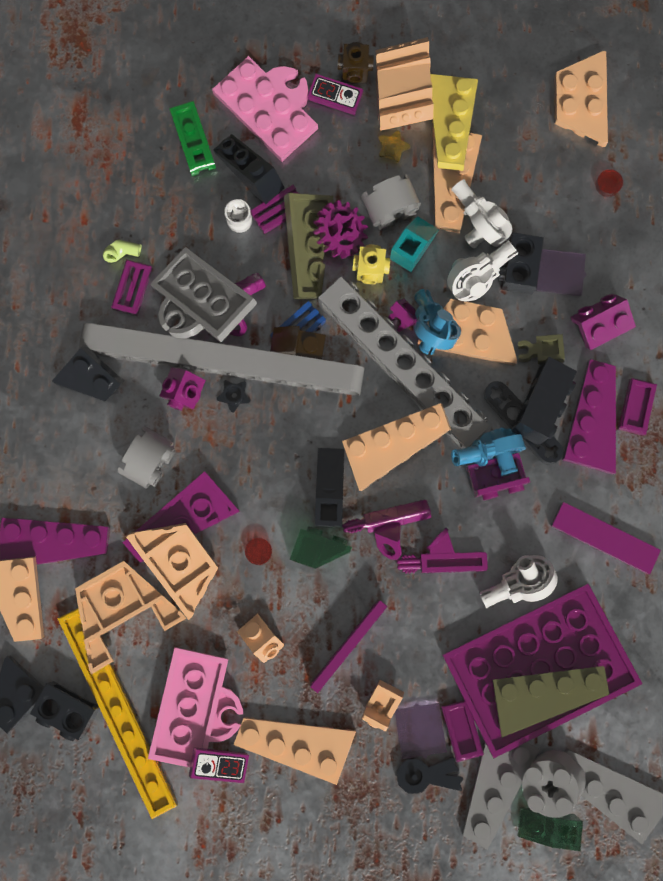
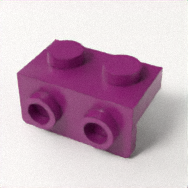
(604, 320)
(487, 479)

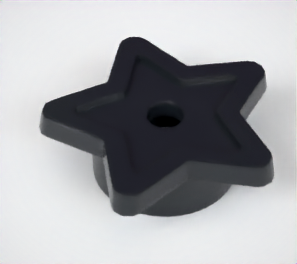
(229, 389)

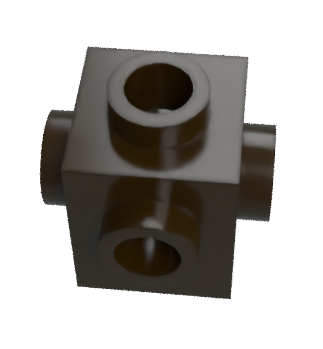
(355, 62)

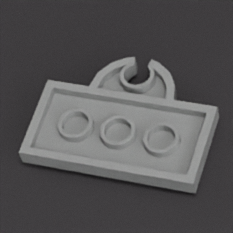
(199, 298)

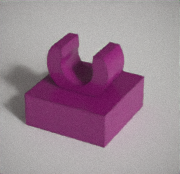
(405, 312)

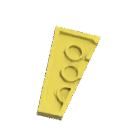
(452, 118)

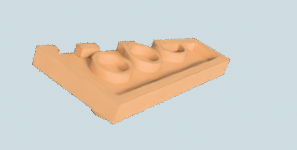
(447, 206)
(389, 445)
(300, 746)

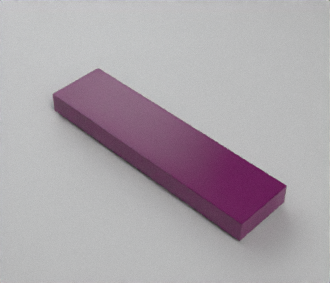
(606, 538)
(347, 646)

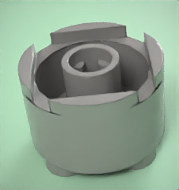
(390, 201)
(146, 458)
(558, 797)

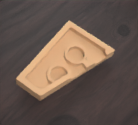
(21, 598)

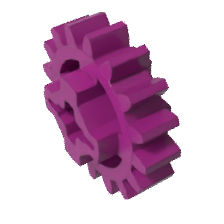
(340, 228)

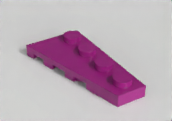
(594, 420)
(197, 505)
(51, 540)

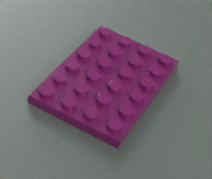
(550, 639)

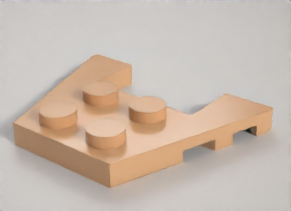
(113, 600)

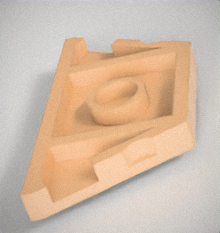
(582, 98)
(482, 332)
(177, 562)

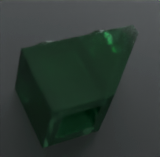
(315, 550)
(557, 832)

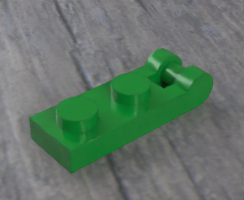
(192, 137)

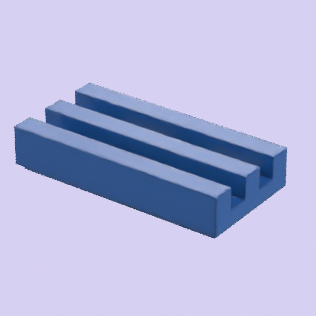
(299, 313)

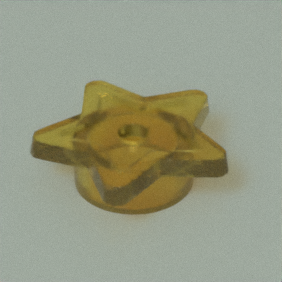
(388, 151)

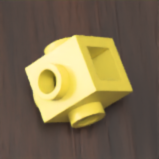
(368, 272)

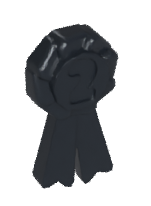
(415, 775)

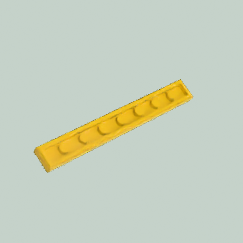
(122, 723)

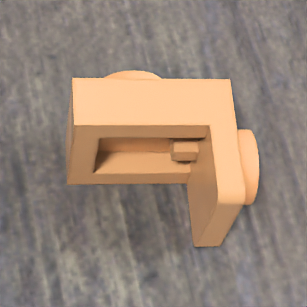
(260, 638)
(382, 705)

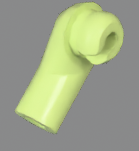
(119, 249)

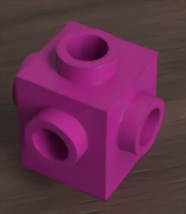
(182, 389)

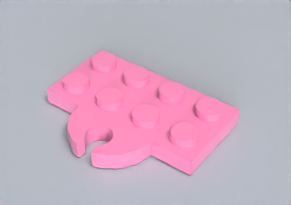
(268, 105)
(193, 707)

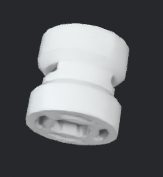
(236, 210)

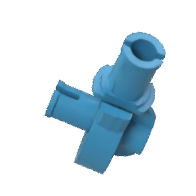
(443, 328)
(492, 445)

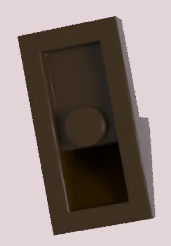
(297, 342)

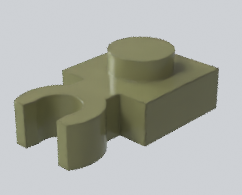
(545, 347)

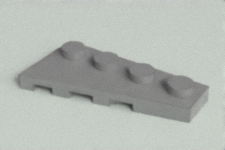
(495, 790)
(620, 798)

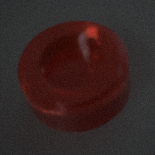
(609, 183)
(258, 551)

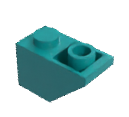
(413, 243)

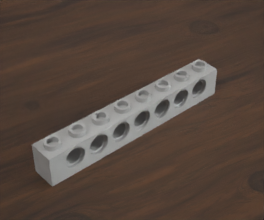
(344, 292)

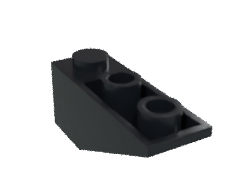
(250, 168)
(329, 488)

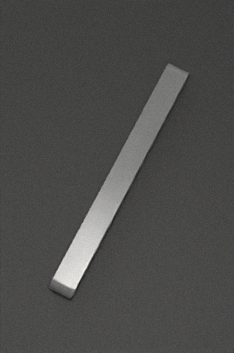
(223, 359)

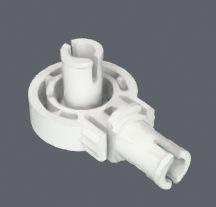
(488, 219)
(478, 272)
(524, 582)

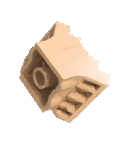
(403, 84)

